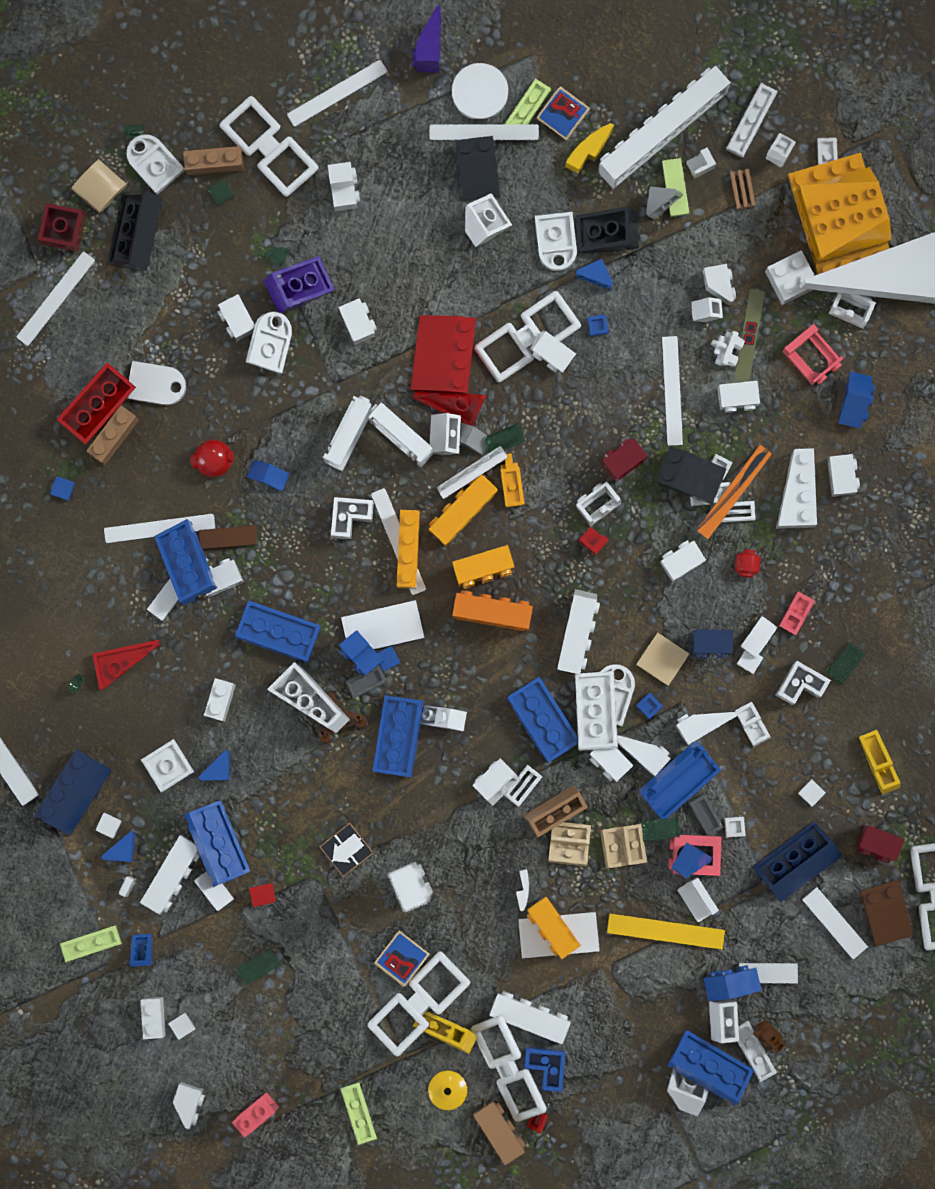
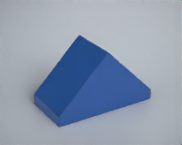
(596, 274)
(268, 475)
(218, 769)
(122, 850)
(690, 860)
(141, 950)

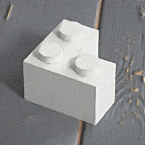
(342, 184)
(347, 511)
(801, 678)

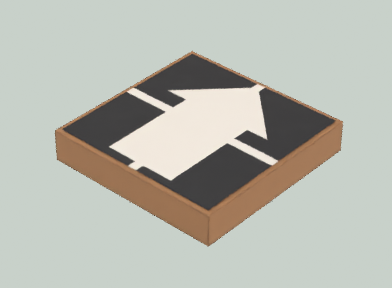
(346, 849)

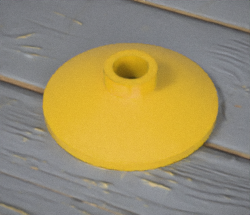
(450, 1080)

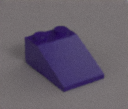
(427, 52)
(298, 284)

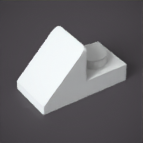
(780, 150)

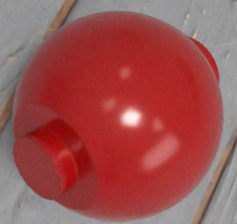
(212, 458)

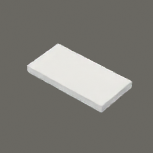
(386, 625)
(596, 711)
(581, 925)

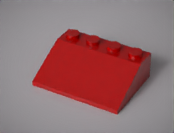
(443, 354)

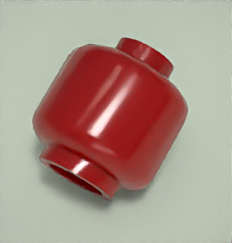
(747, 563)

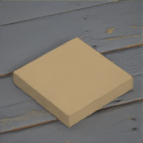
(662, 659)

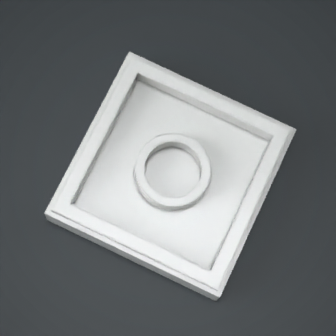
(167, 765)

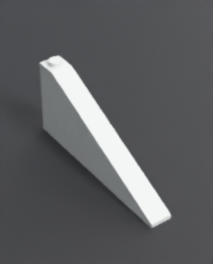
(895, 273)

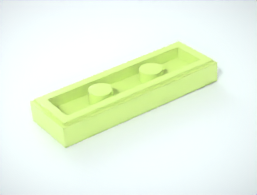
(529, 104)
(675, 180)
(90, 943)
(358, 1113)

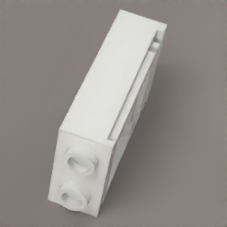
(348, 432)
(400, 434)

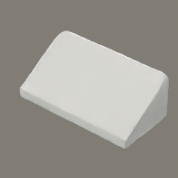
(217, 895)

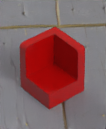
(593, 541)
(262, 894)

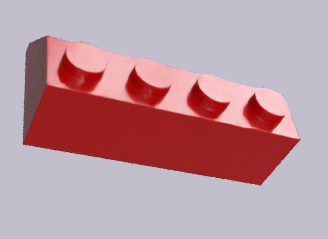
(96, 403)

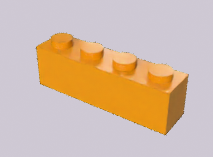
(463, 510)
(408, 549)

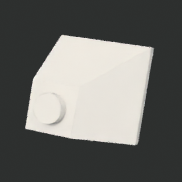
(484, 220)
(686, 1093)

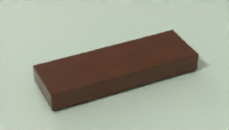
(228, 537)

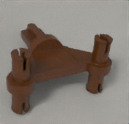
(355, 718)

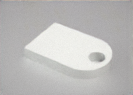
(154, 163)
(555, 239)
(270, 343)
(154, 384)
(623, 691)

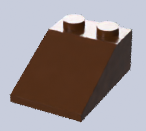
(886, 912)

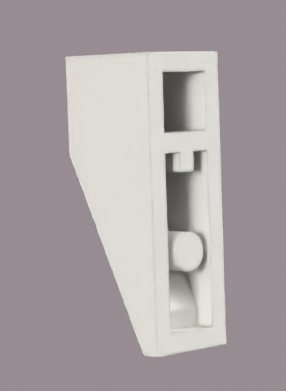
(698, 725)
(647, 755)

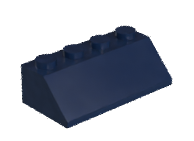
(73, 792)
(797, 861)

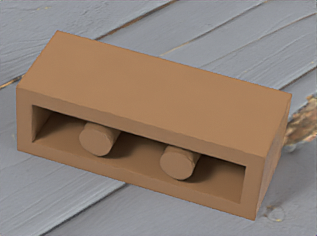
(213, 160)
(112, 435)
(555, 811)
(499, 1132)

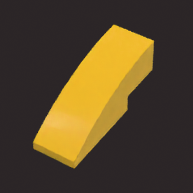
(589, 148)
(879, 762)

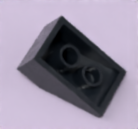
(477, 167)
(607, 231)
(690, 475)

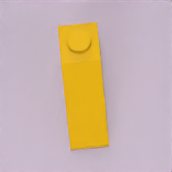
(448, 1032)

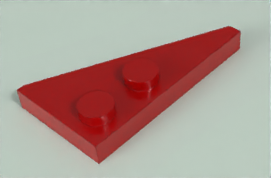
(459, 404)
(115, 662)

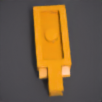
(511, 483)

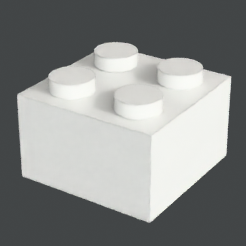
(787, 276)

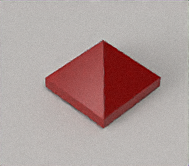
(537, 1122)

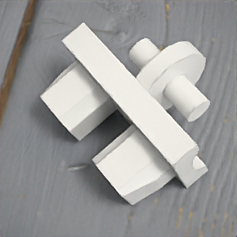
(725, 346)

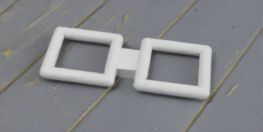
(268, 146)
(525, 336)
(920, 887)
(418, 1004)
(508, 1070)

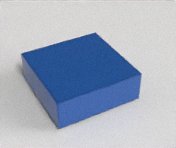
(597, 325)
(62, 488)
(389, 657)
(649, 706)

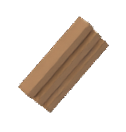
(739, 173)

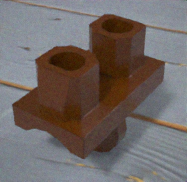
(769, 1036)

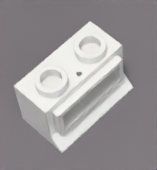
(862, 302)
(598, 491)

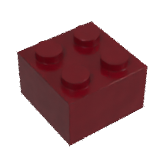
(62, 227)
(623, 460)
(879, 843)

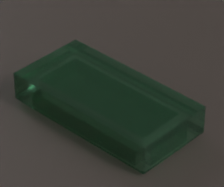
(505, 438)
(845, 663)
(660, 829)
(258, 966)

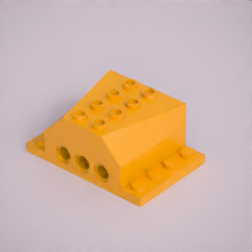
(841, 211)

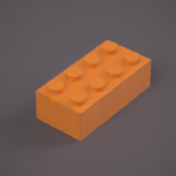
(491, 611)

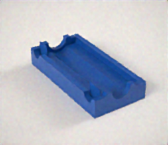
(185, 562)
(278, 631)
(543, 719)
(398, 736)
(679, 780)
(217, 843)
(710, 1067)

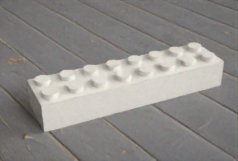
(663, 127)
(410, 886)

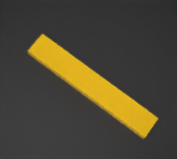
(666, 931)

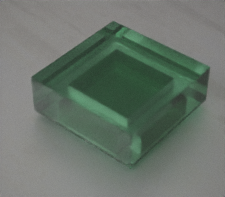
(134, 130)
(221, 192)

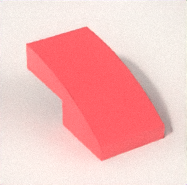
(797, 613)

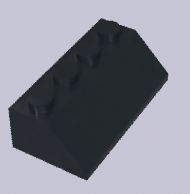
(135, 230)

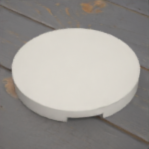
(480, 91)

